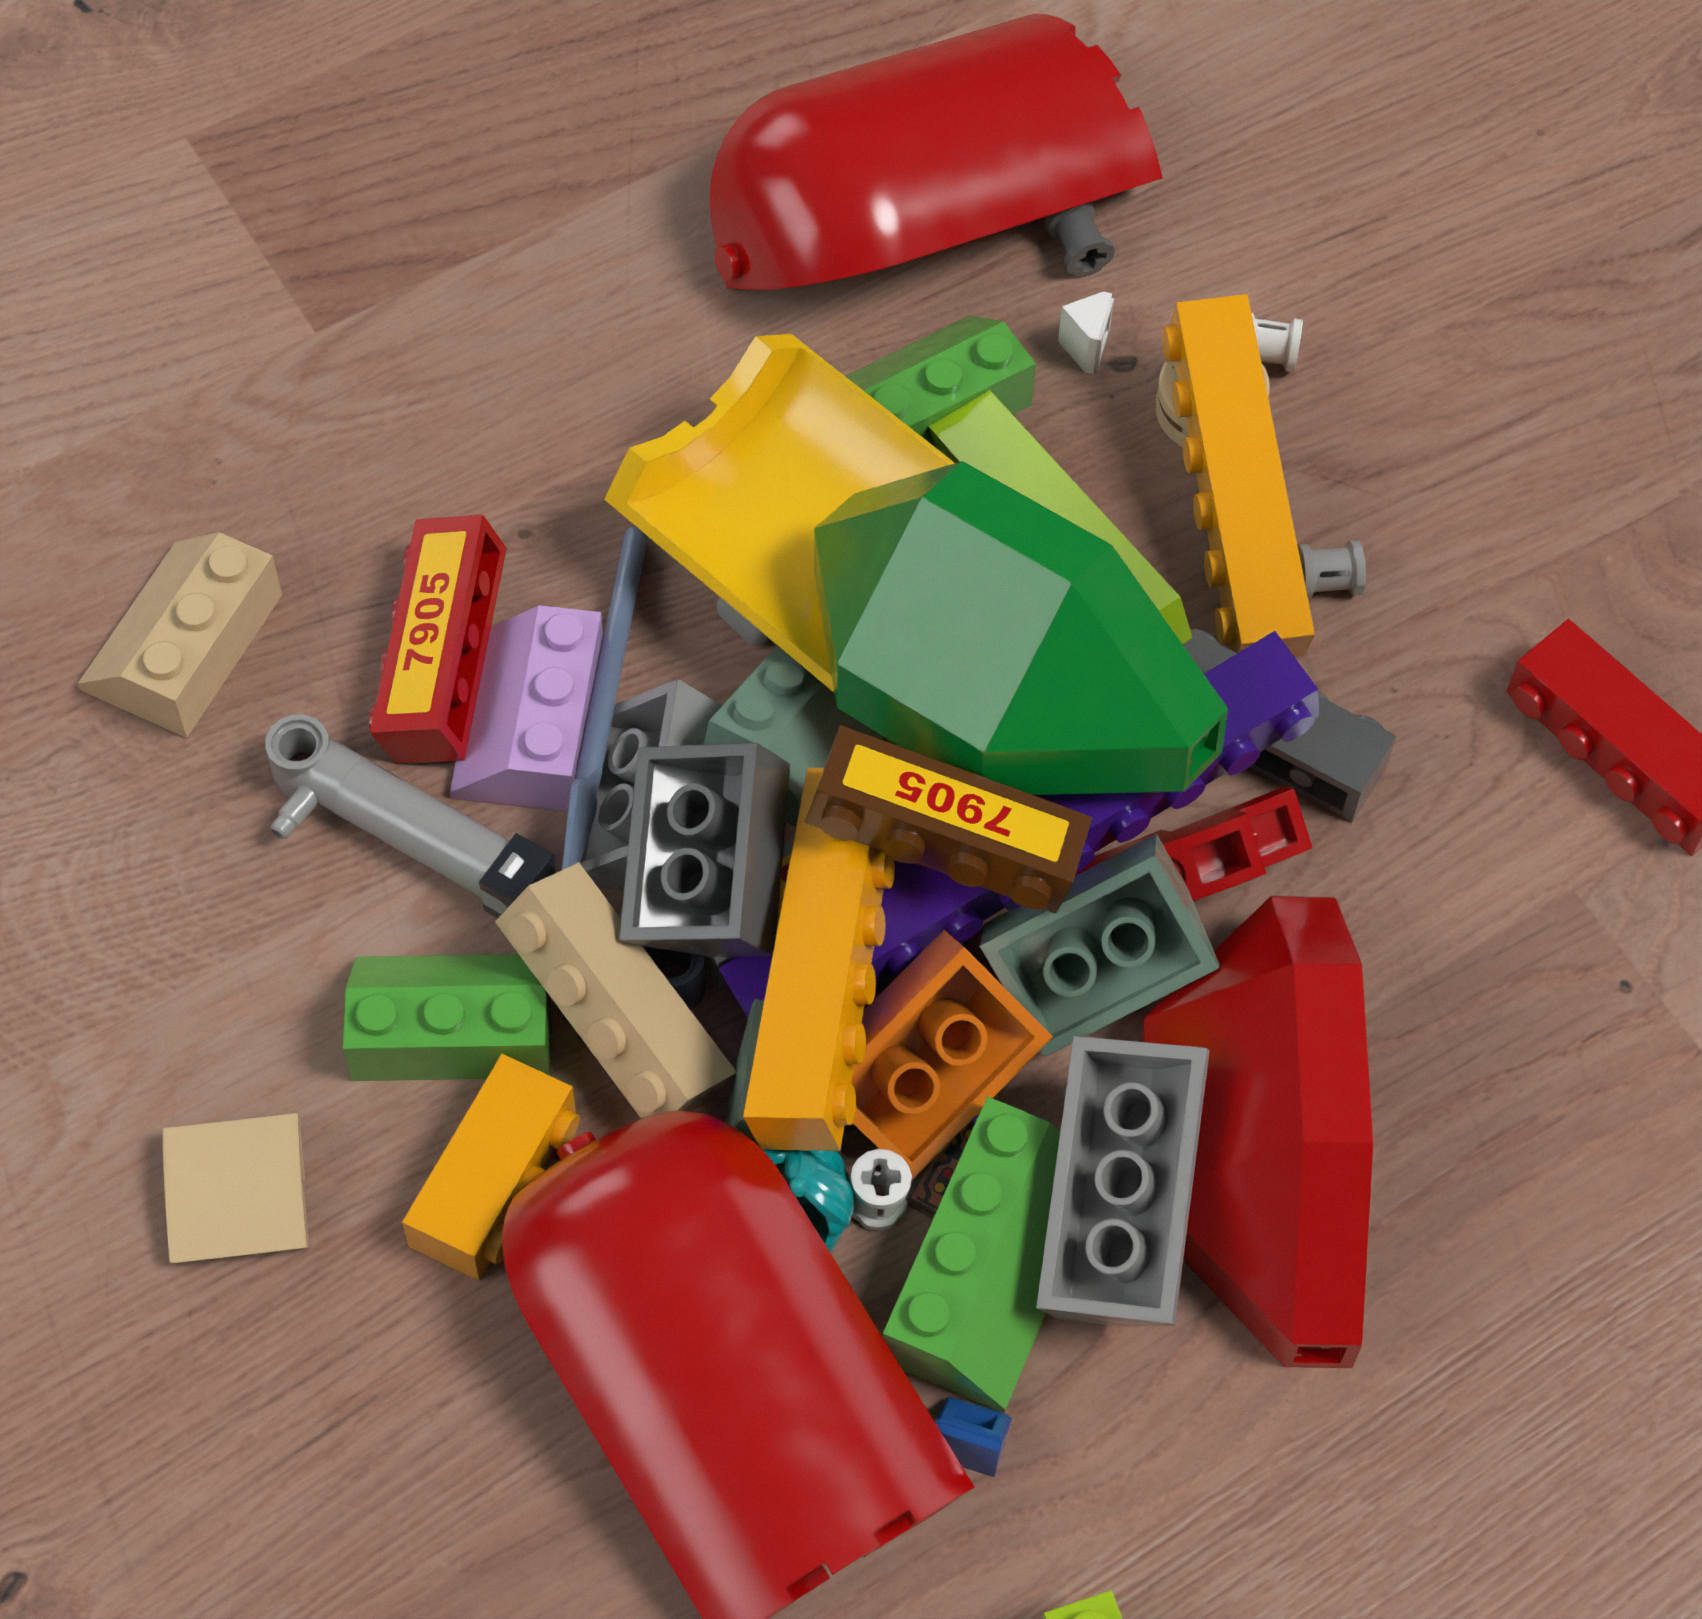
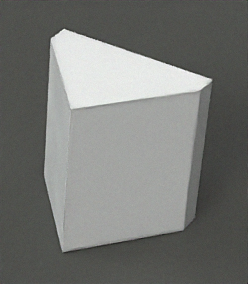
(1086, 329)

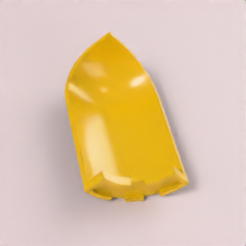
(759, 476)

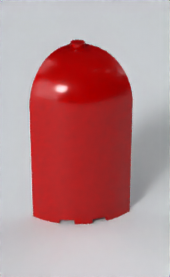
(922, 154)
(722, 1361)

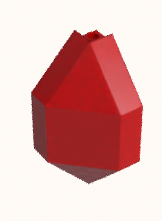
(1282, 1129)

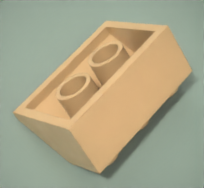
(185, 631)

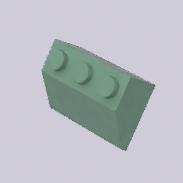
(786, 714)
(1109, 949)

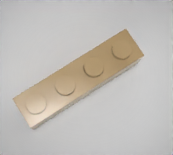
(614, 995)

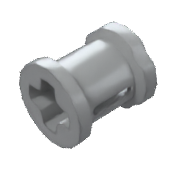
(1334, 568)

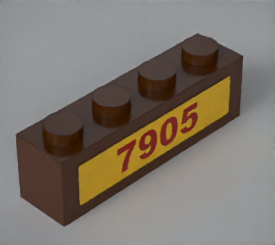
(949, 820)

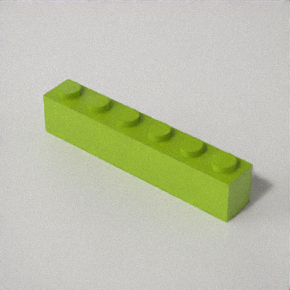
(1000, 446)

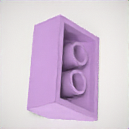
(531, 709)

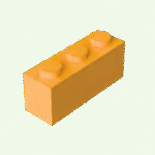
(489, 1159)

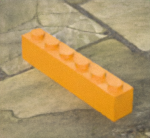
(1237, 474)
(817, 989)

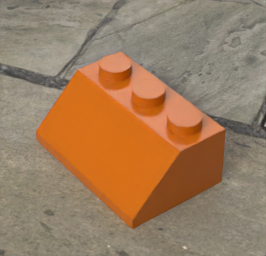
(937, 1051)

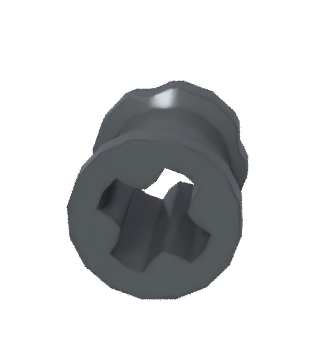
(1080, 239)

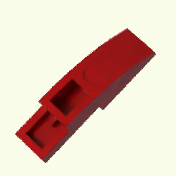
(1232, 843)

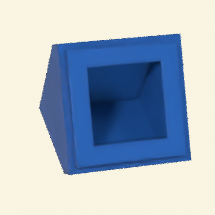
(974, 1434)

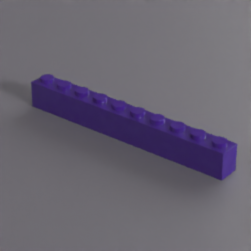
(1266, 702)

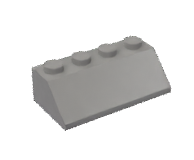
(1123, 1182)

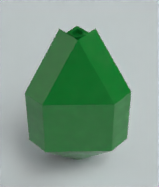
(1007, 641)

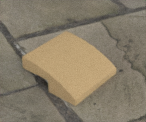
(234, 1188)

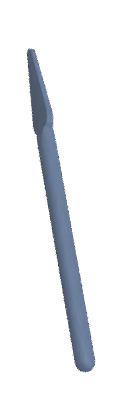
(604, 694)

